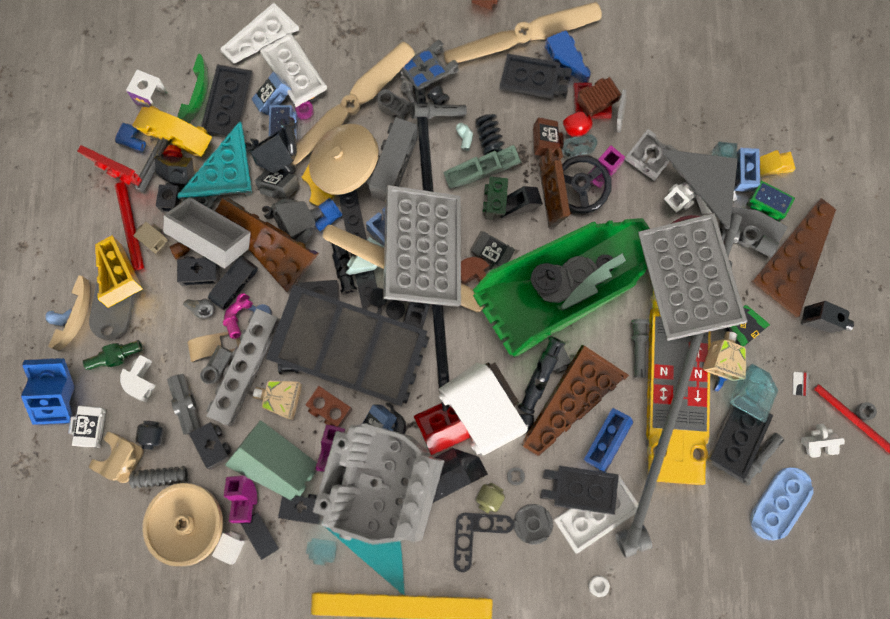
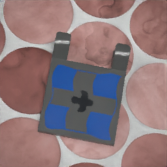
(427, 68)

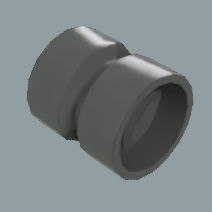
(644, 542)

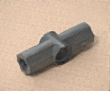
(183, 403)

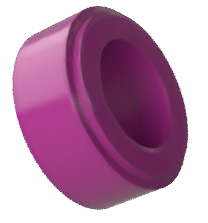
(304, 110)

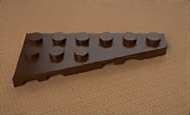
(271, 246)
(793, 265)
(578, 391)

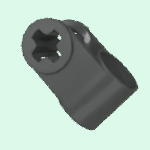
(396, 107)

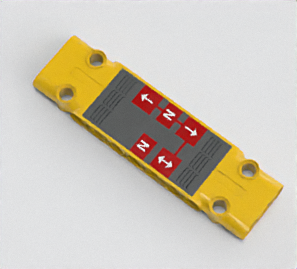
(693, 420)

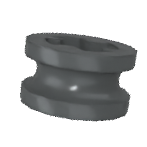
(872, 409)
(509, 476)

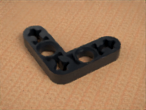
(475, 527)

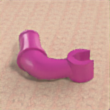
(230, 319)

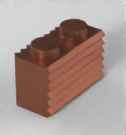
(599, 96)

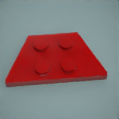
(113, 168)

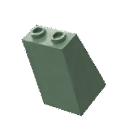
(273, 462)

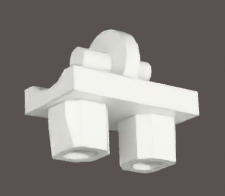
(822, 438)

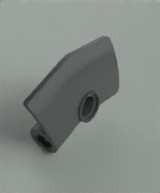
(763, 229)

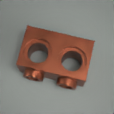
(331, 404)

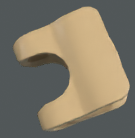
(122, 460)

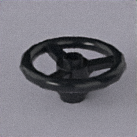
(587, 178)

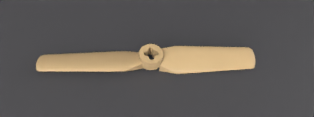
(538, 29)
(363, 90)
(375, 255)

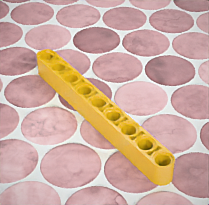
(400, 606)

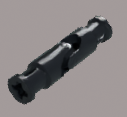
(544, 368)

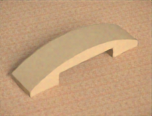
(78, 314)

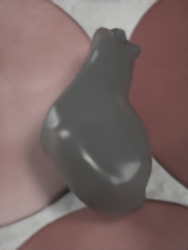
(201, 308)

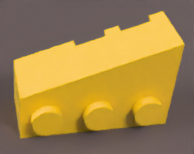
(115, 273)

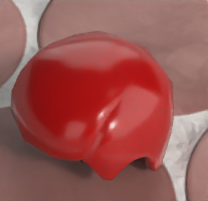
(577, 124)

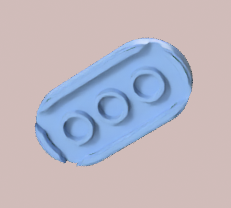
(781, 503)

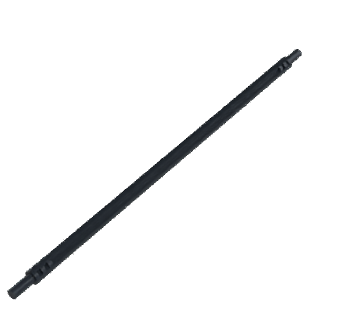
(427, 183)

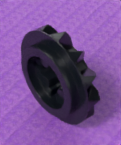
(553, 273)

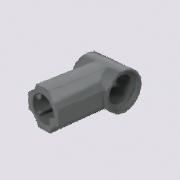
(217, 363)

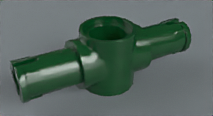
(113, 355)

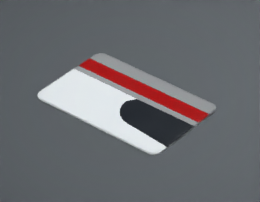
(800, 383)

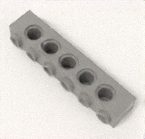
(245, 378)

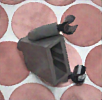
(293, 218)

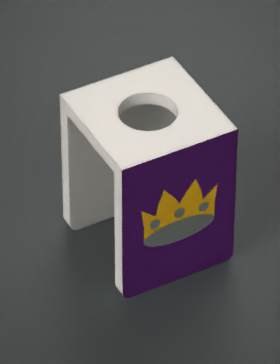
(140, 96)

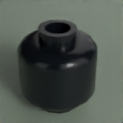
(149, 434)

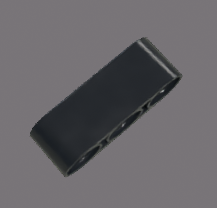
(232, 282)

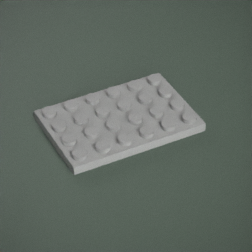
(422, 246)
(692, 277)

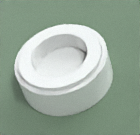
(598, 586)

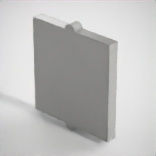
(621, 110)

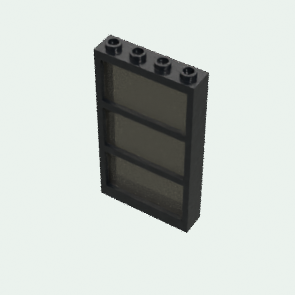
(348, 345)

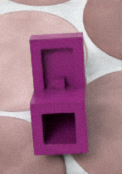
(612, 160)
(326, 444)
(242, 495)

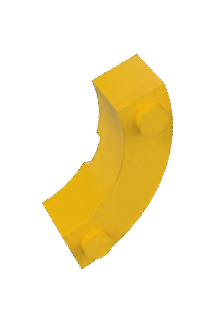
(163, 125)

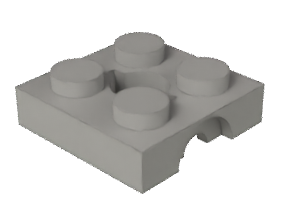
(638, 155)

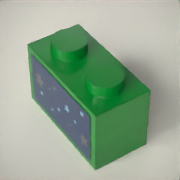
(770, 201)

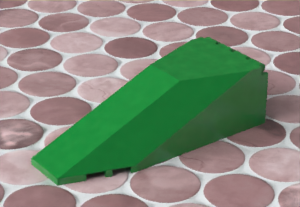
(525, 316)

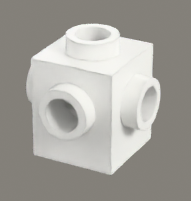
(680, 197)

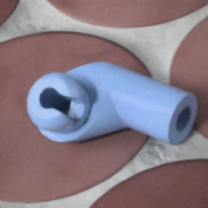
(58, 319)

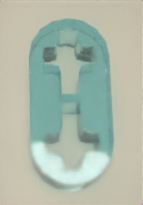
(579, 142)

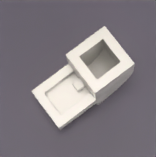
(133, 380)

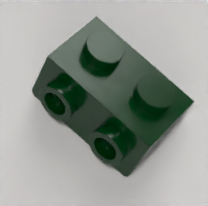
(496, 197)

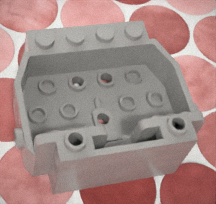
(370, 512)

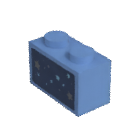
(276, 113)
(747, 170)

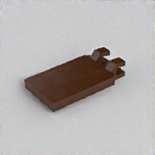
(554, 187)

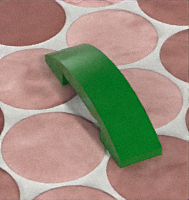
(189, 112)

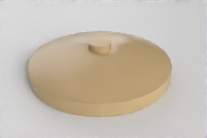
(343, 159)
(182, 524)

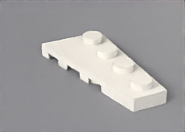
(261, 32)

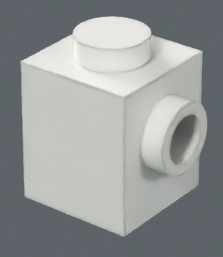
(228, 547)

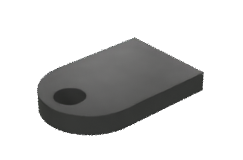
(116, 316)

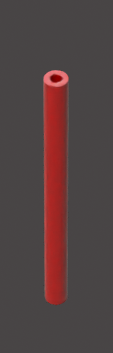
(852, 417)

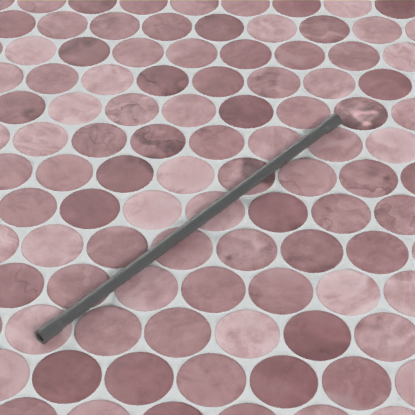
(636, 527)

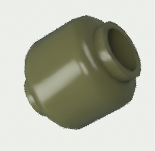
(490, 497)

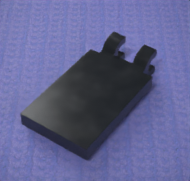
(534, 76)
(582, 489)

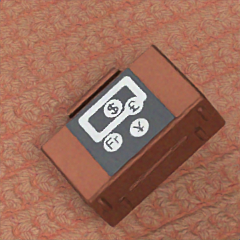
(546, 136)

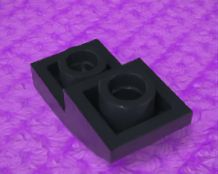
(260, 536)

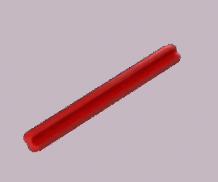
(129, 226)

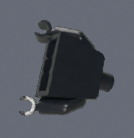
(276, 150)

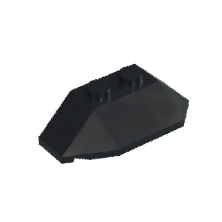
(457, 472)

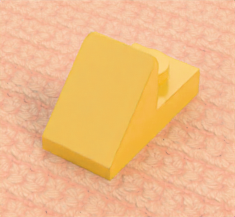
(776, 163)

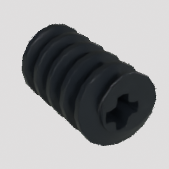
(488, 133)

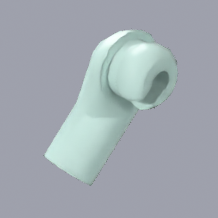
(466, 134)

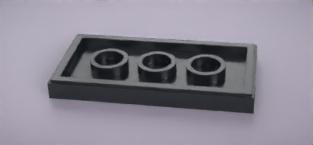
(226, 100)
(738, 443)

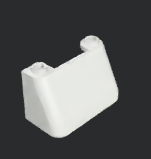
(483, 408)

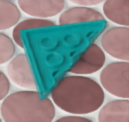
(223, 171)
(383, 558)

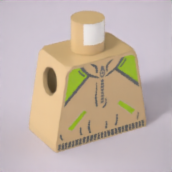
(726, 358)
(280, 397)

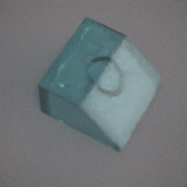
(755, 393)

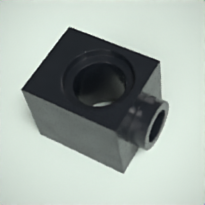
(165, 190)

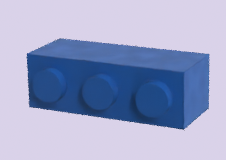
(608, 440)

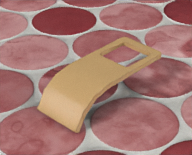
(206, 345)

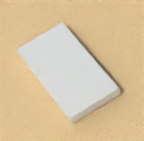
(293, 66)
(586, 527)

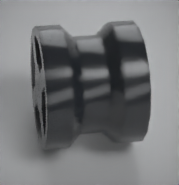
(437, 96)

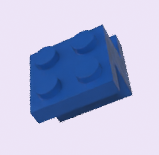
(47, 391)

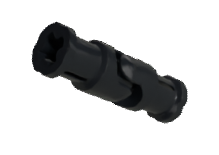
(341, 267)

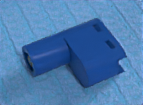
(127, 137)
(330, 212)

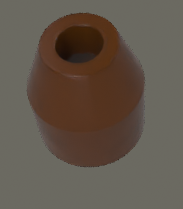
(179, 250)

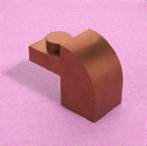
(473, 268)

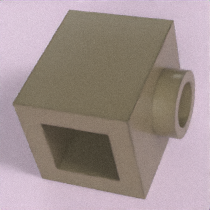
(151, 236)

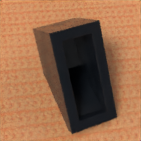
(174, 169)
(522, 201)

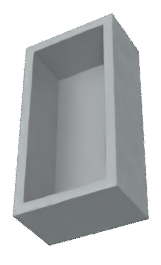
(206, 232)

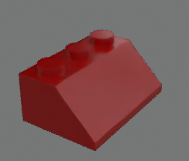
(440, 428)

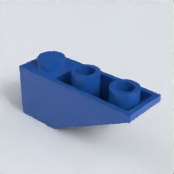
(563, 50)

